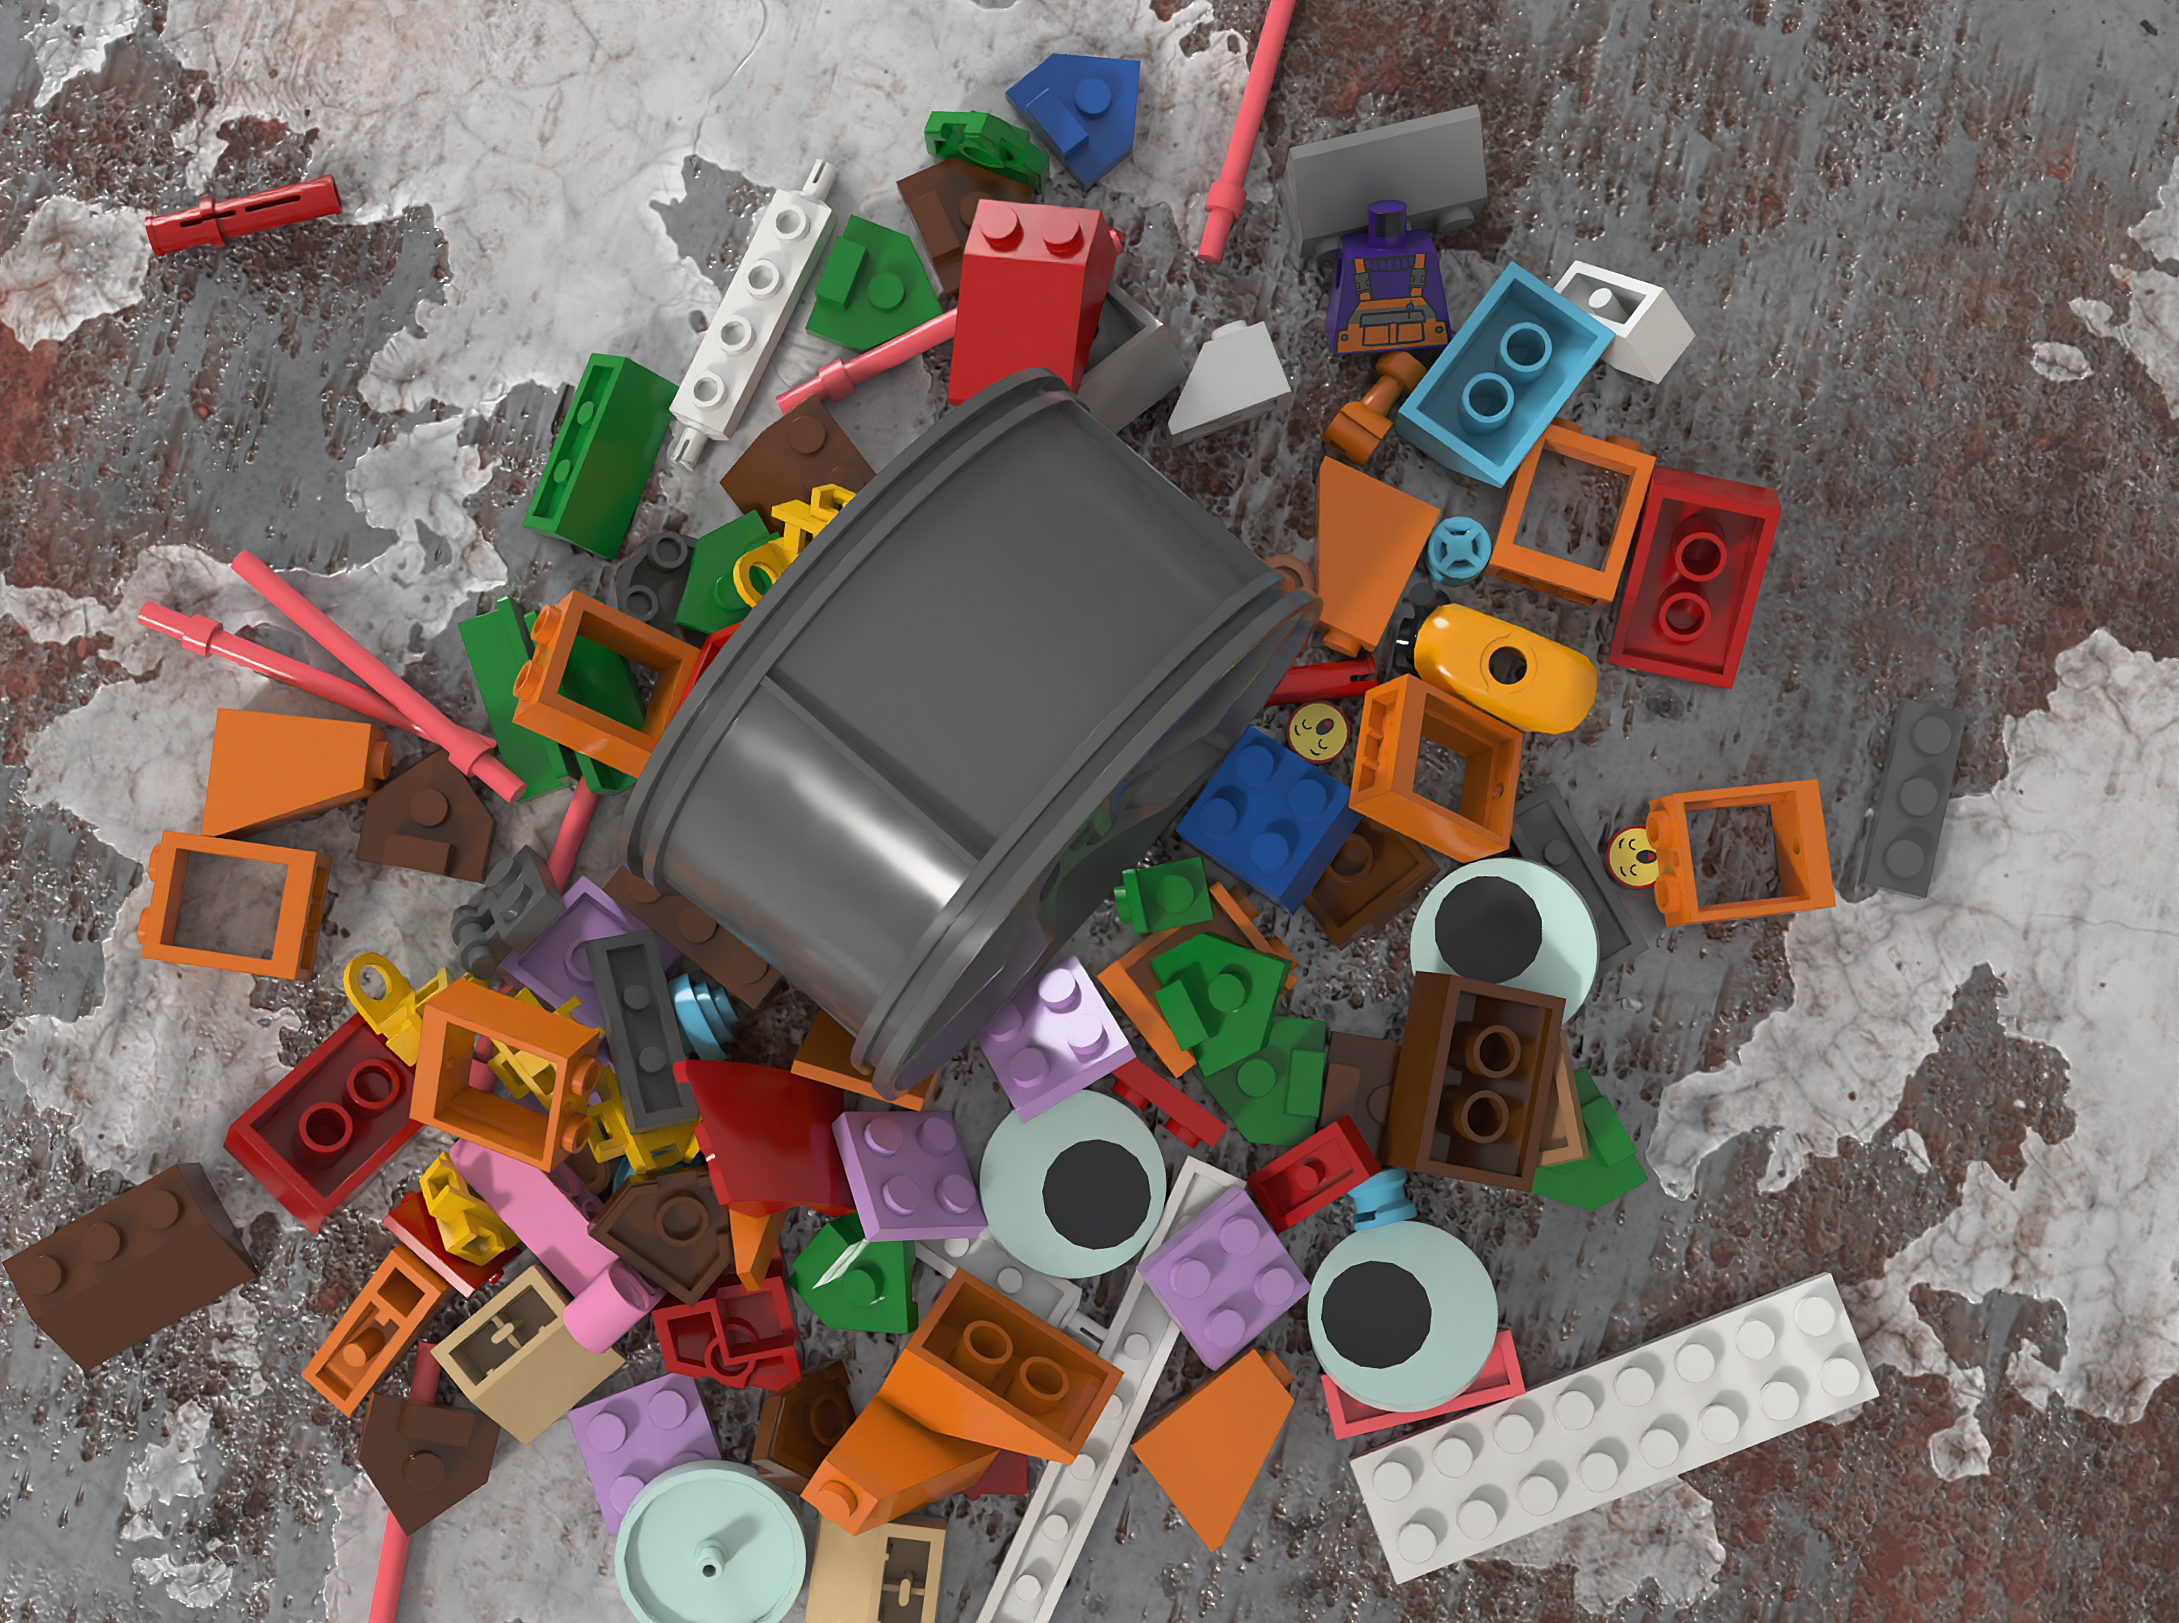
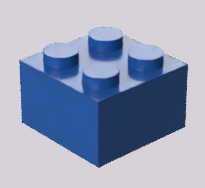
(1270, 820)

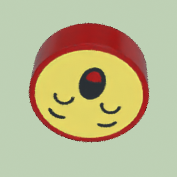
(1317, 732)
(1631, 859)

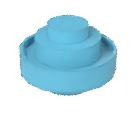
(703, 1017)

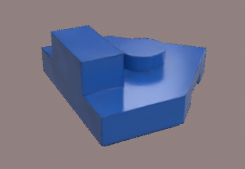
(1081, 111)

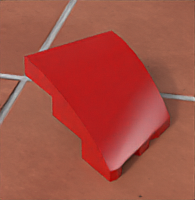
(768, 1137)
(735, 1332)

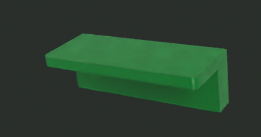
(602, 455)
(497, 650)
(606, 685)

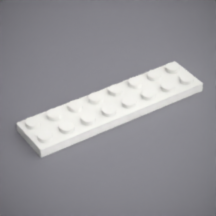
(1613, 1427)

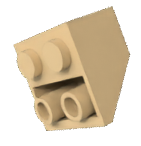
(521, 1359)
(879, 1574)

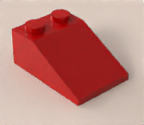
(1029, 293)
(1693, 576)
(329, 1125)

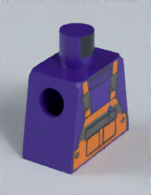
(1386, 288)

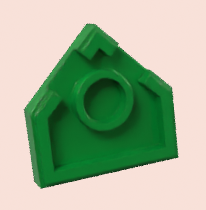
(987, 144)
(871, 289)
(710, 591)
(1219, 997)
(1278, 1089)
(1612, 1161)
(857, 1281)

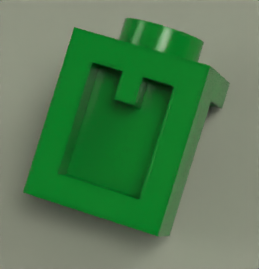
(1165, 896)

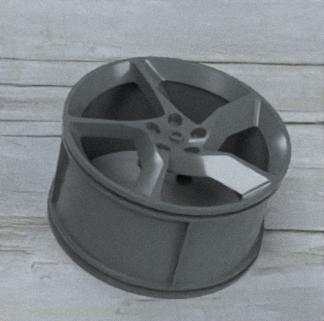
(962, 721)

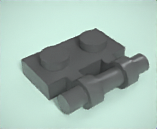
(516, 912)

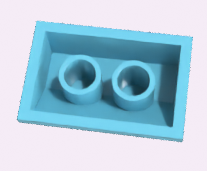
(1502, 378)

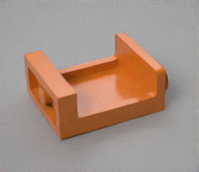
(1133, 981)

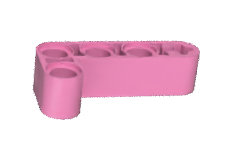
(552, 1220)

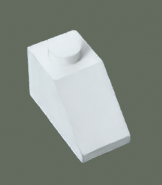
(1642, 315)
(1229, 384)

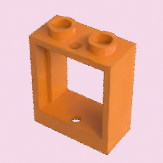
(1558, 576)
(583, 728)
(1387, 761)
(1798, 845)
(298, 917)
(444, 1067)

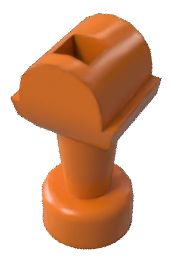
(1364, 424)

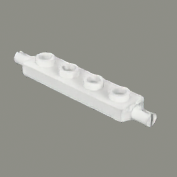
(753, 314)
(1044, 1296)

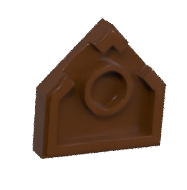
(943, 208)
(429, 823)
(1369, 882)
(1359, 1084)
(668, 1229)
(803, 1426)
(424, 1455)

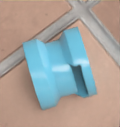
(1464, 541)
(1382, 1200)

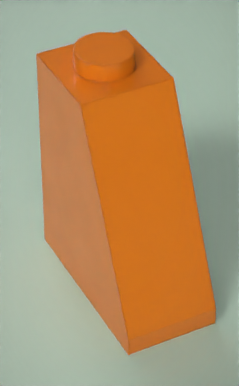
(1363, 553)
(287, 769)
(1217, 1439)
(892, 1468)

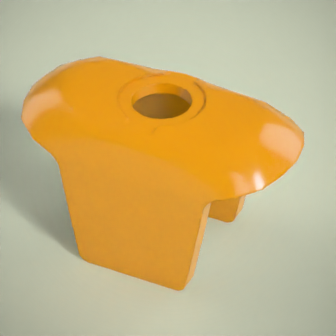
(1455, 656)

